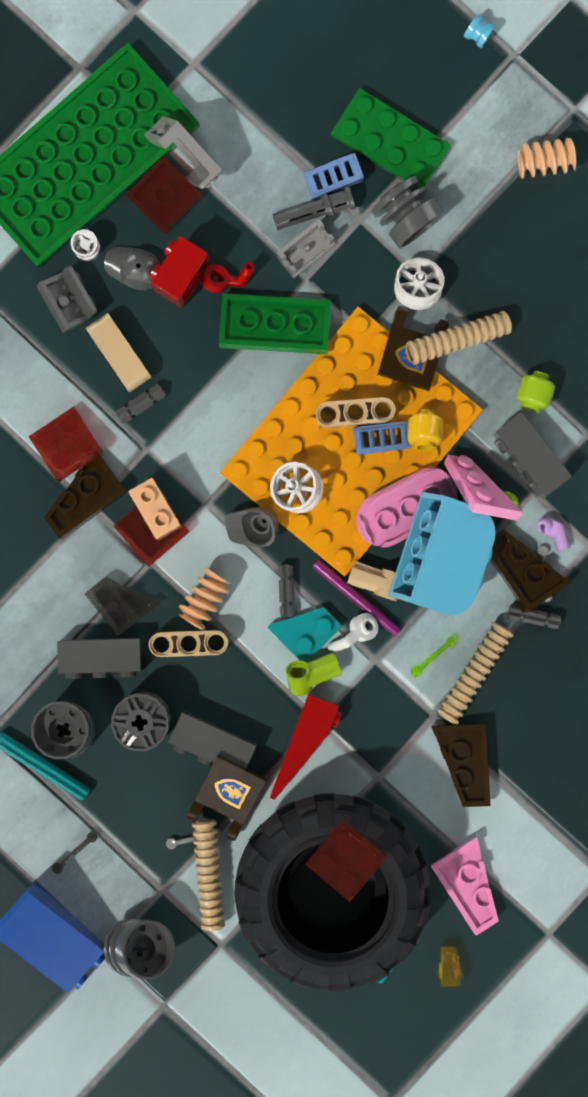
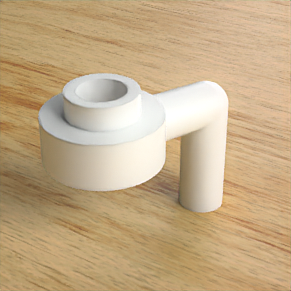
(357, 632)

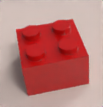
(179, 271)

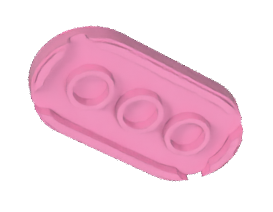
(388, 514)

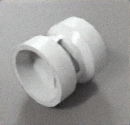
(84, 240)

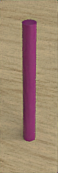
(356, 597)

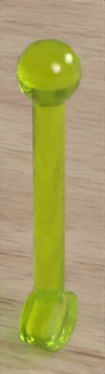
(417, 670)

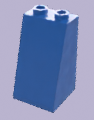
(51, 938)

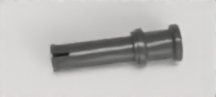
(325, 206)

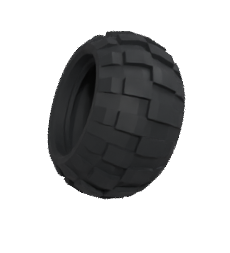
(319, 955)

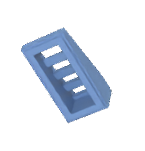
(330, 167)
(359, 442)

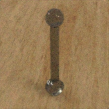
(58, 866)

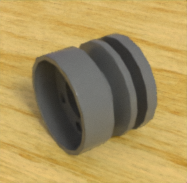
(407, 211)
(150, 707)
(48, 735)
(152, 951)

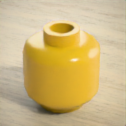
(425, 430)

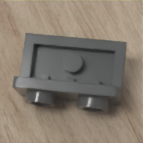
(67, 299)

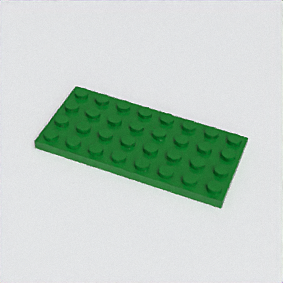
(85, 154)

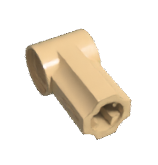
(372, 579)

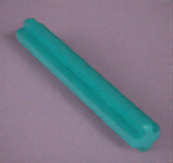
(43, 767)

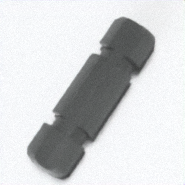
(140, 403)
(286, 590)
(534, 617)

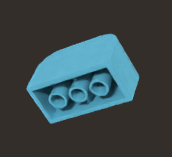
(444, 555)

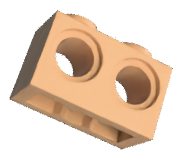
(155, 509)

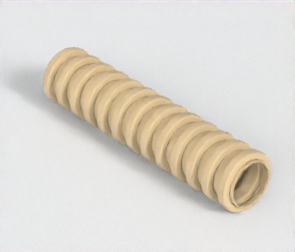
(458, 337)
(475, 673)
(208, 874)

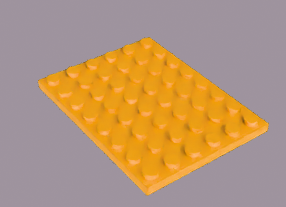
(348, 480)

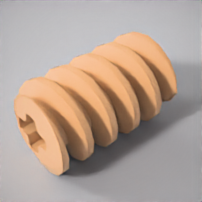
(546, 157)
(204, 599)

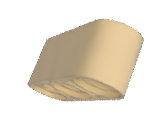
(118, 352)
(367, 406)
(175, 643)

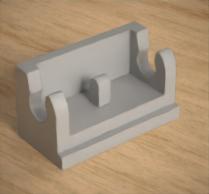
(306, 248)

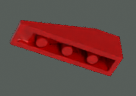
(311, 729)

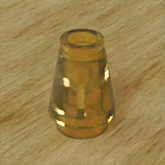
(449, 968)

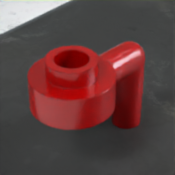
(223, 279)

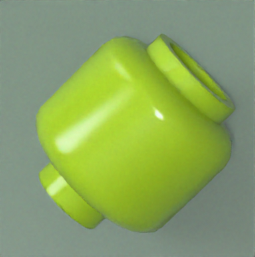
(535, 392)

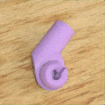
(556, 530)

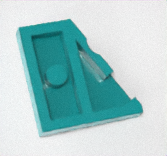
(306, 632)

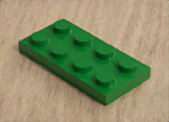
(389, 139)
(274, 324)

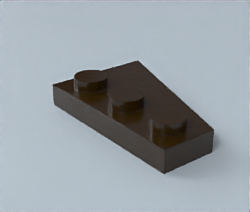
(87, 495)
(524, 573)
(467, 759)

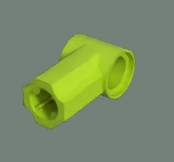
(304, 675)

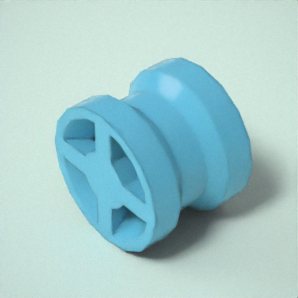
(479, 31)

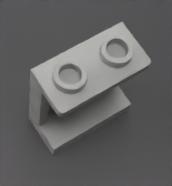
(170, 131)

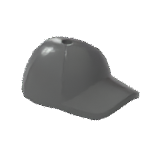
(122, 263)
(250, 528)

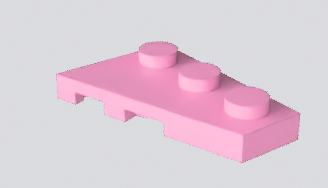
(479, 489)
(467, 884)

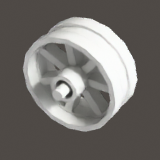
(419, 283)
(296, 487)

